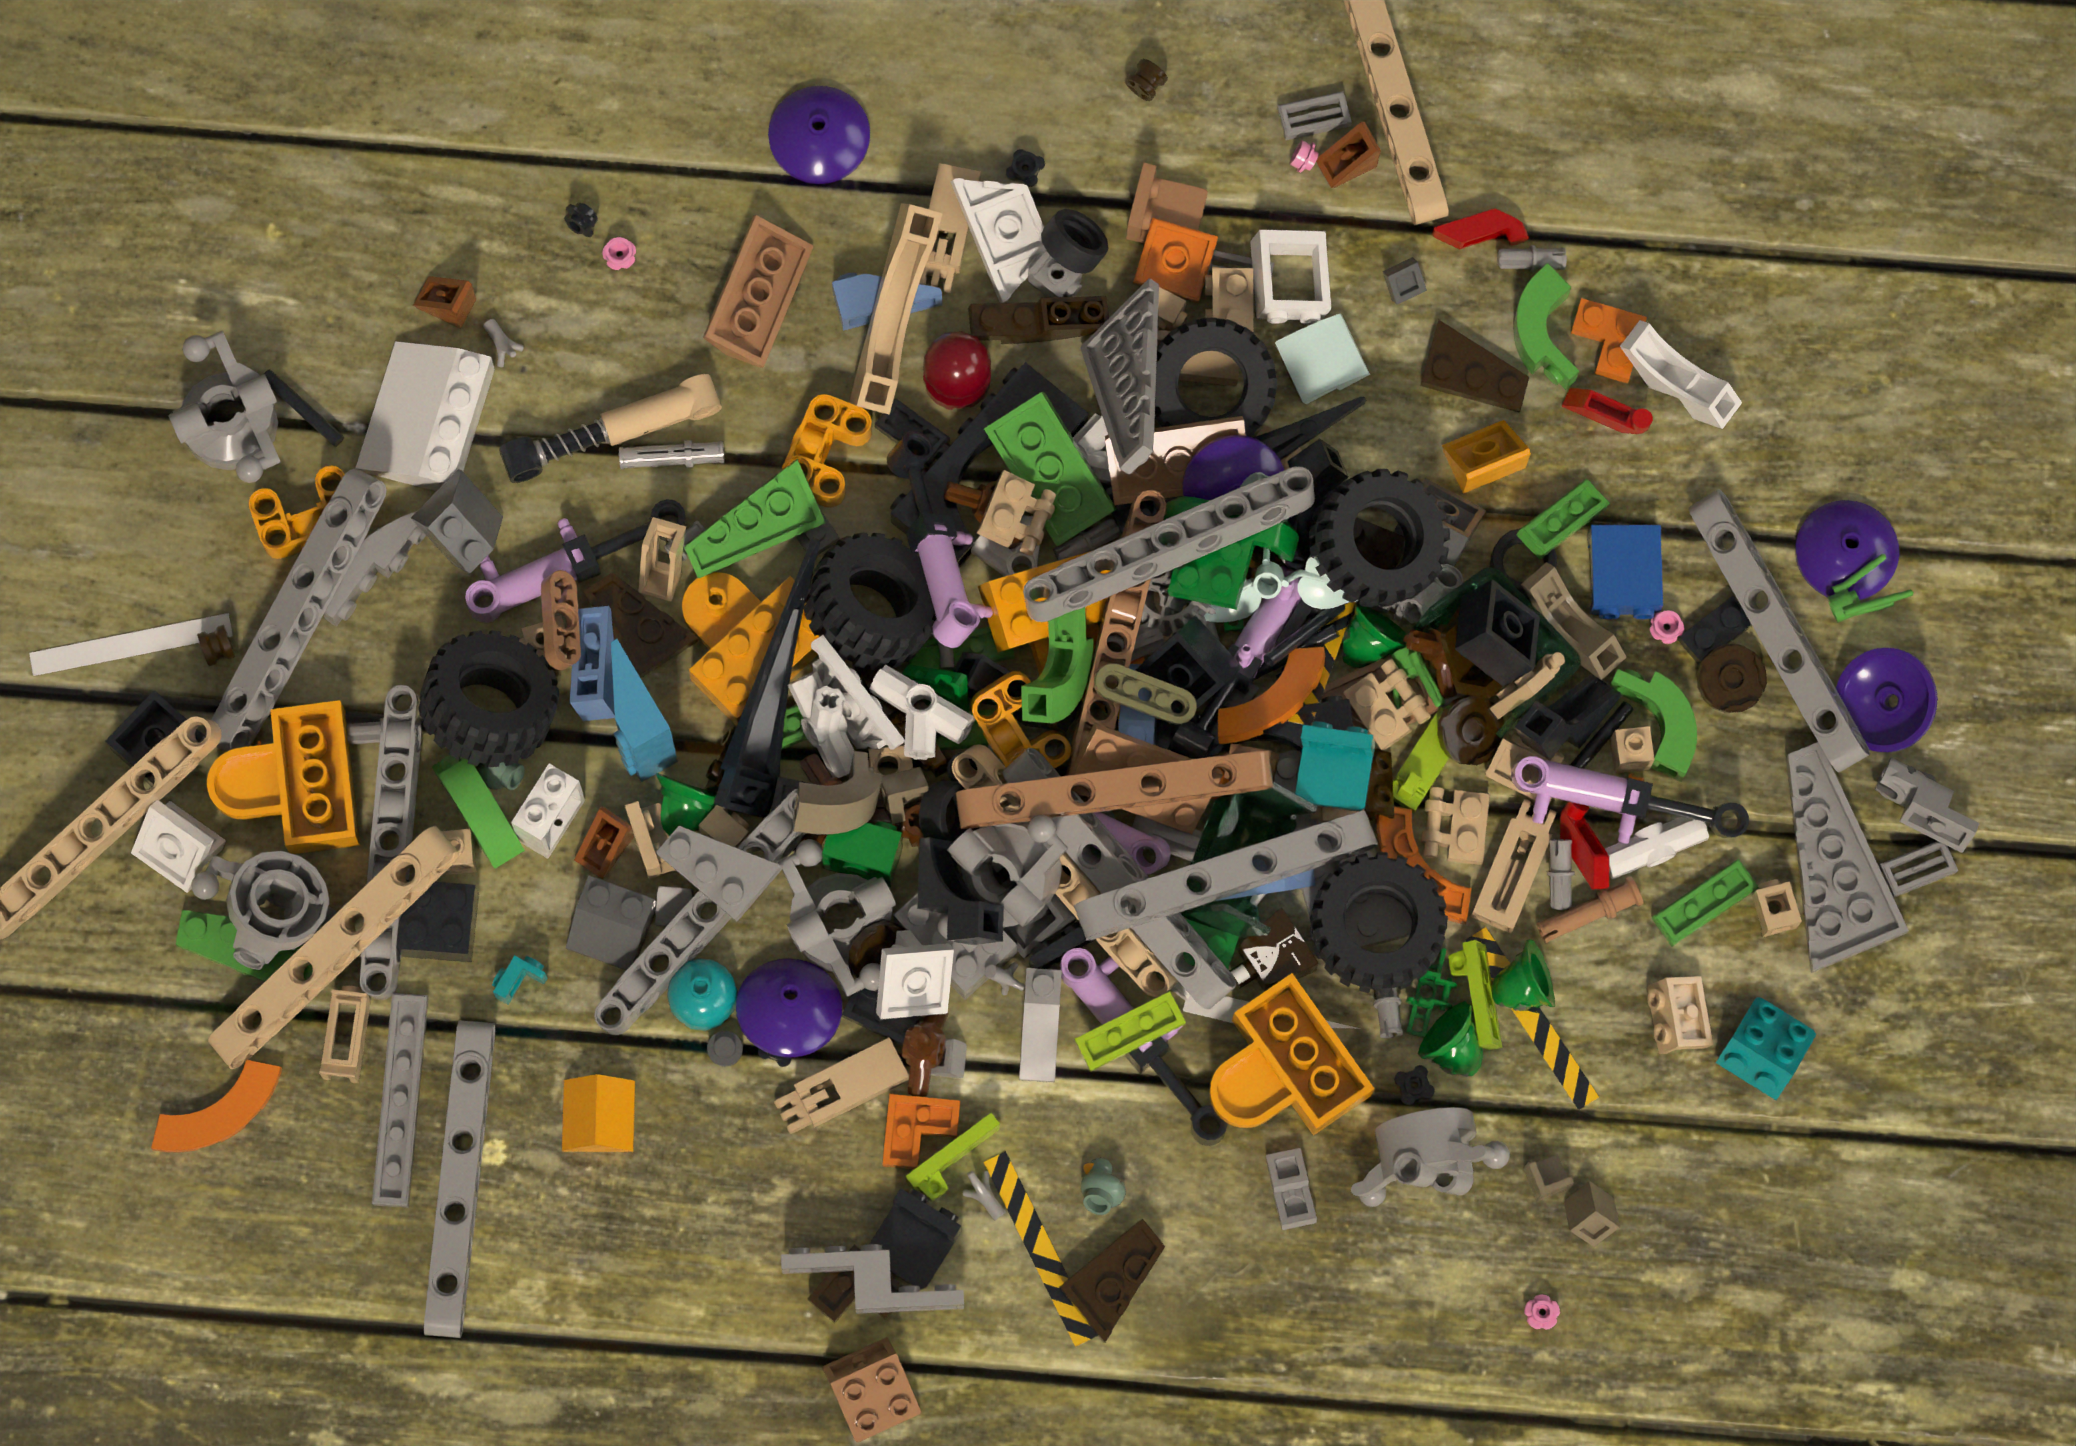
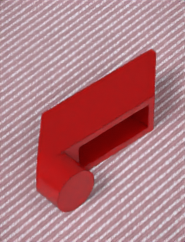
(1481, 228)
(1608, 411)
(1585, 847)

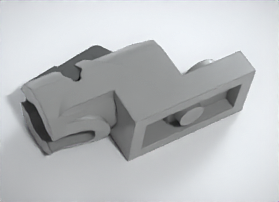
(1925, 805)

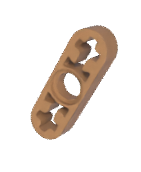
(552, 632)

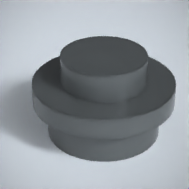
(725, 1048)

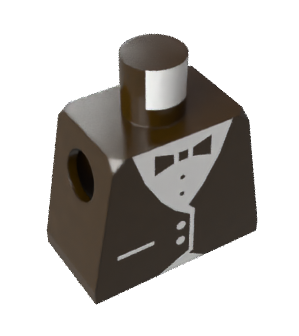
(1274, 955)

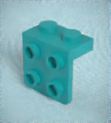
(1335, 766)
(1767, 1048)

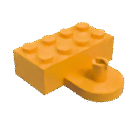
(1011, 622)
(737, 634)
(298, 776)
(1288, 1062)

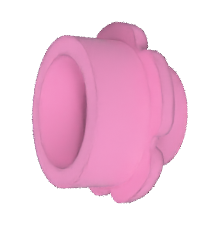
(1304, 156)
(619, 245)
(1673, 620)
(1532, 1311)

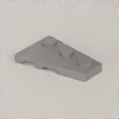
(718, 870)

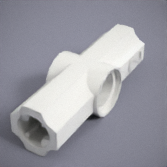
(1655, 845)

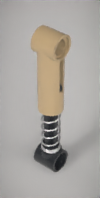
(691, 400)

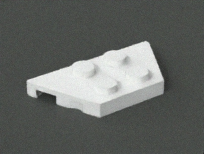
(1003, 228)
(862, 711)

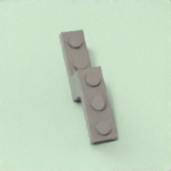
(872, 1279)

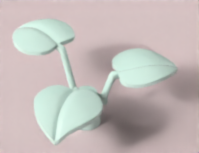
(1270, 579)

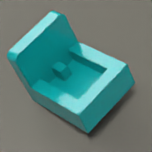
(508, 980)

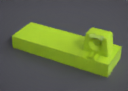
(1420, 768)
(1474, 963)
(1130, 1031)
(928, 1176)

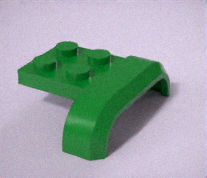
(1221, 574)

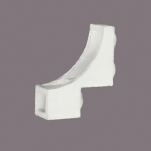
(1667, 371)

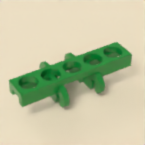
(1428, 1003)

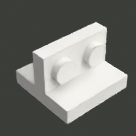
(175, 843)
(914, 978)

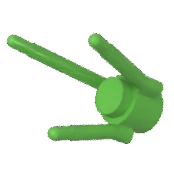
(1847, 604)
(1414, 666)

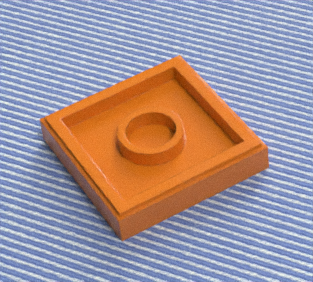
(1176, 259)

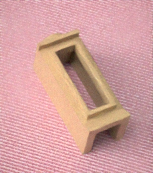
(657, 577)
(346, 1068)

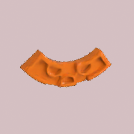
(1278, 702)
(1397, 838)
(222, 1118)

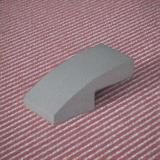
(1291, 1189)

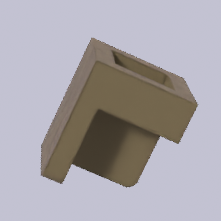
(902, 789)
(1547, 1177)
(1591, 1214)

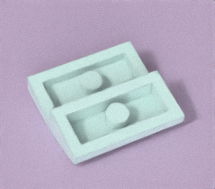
(1322, 358)

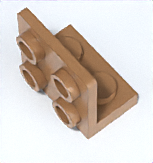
(1164, 201)
(872, 1389)

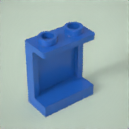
(1625, 570)

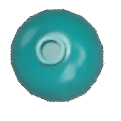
(702, 994)

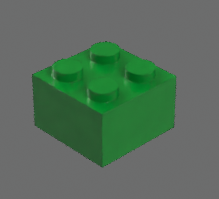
(865, 851)

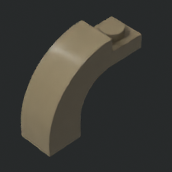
(1594, 644)
(841, 806)

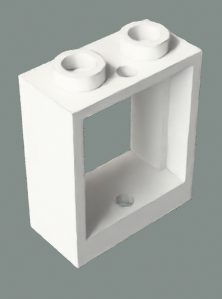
(1290, 243)
(552, 798)

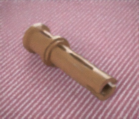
(1605, 904)

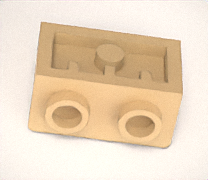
(1231, 295)
(1508, 753)
(649, 837)
(1679, 1014)

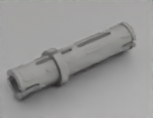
(669, 455)

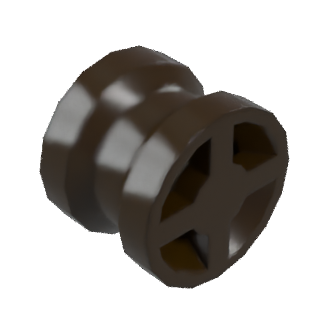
(1146, 79)
(216, 645)

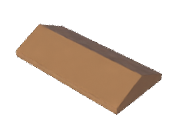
(757, 292)

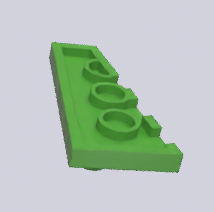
(762, 520)
(213, 939)

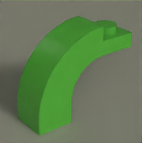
(1537, 302)
(1065, 671)
(1673, 715)
(478, 809)

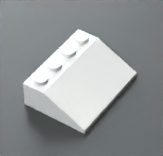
(426, 414)

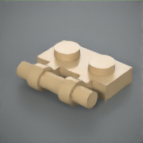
(1006, 510)
(1528, 684)
(1378, 711)
(1467, 825)

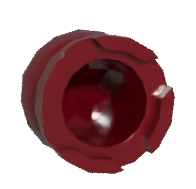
(957, 370)

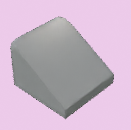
(670, 902)
(953, 1060)

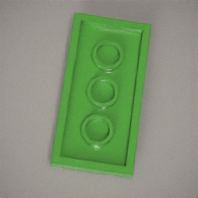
(1044, 453)

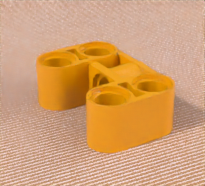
(814, 441)
(296, 526)
(1003, 730)

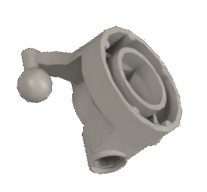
(244, 438)
(1027, 852)
(283, 881)
(811, 903)
(1425, 1151)

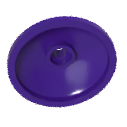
(819, 154)
(1225, 465)
(1828, 561)
(1866, 693)
(787, 1025)

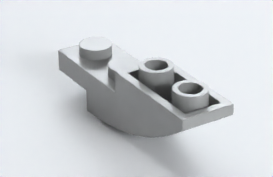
(379, 552)

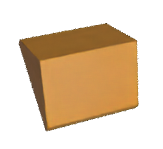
(1486, 455)
(598, 1114)

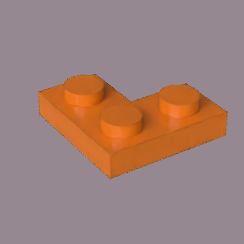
(1611, 328)
(909, 1119)

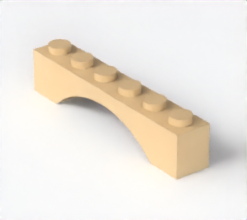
(904, 266)

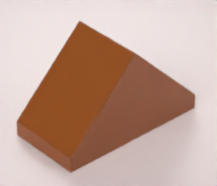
(1350, 156)
(446, 299)
(604, 842)

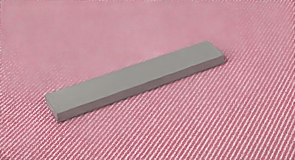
(400, 1100)

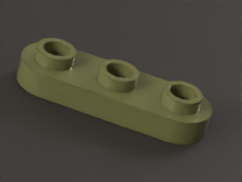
(1160, 699)

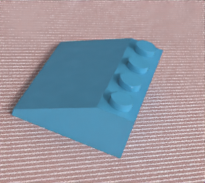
(642, 731)

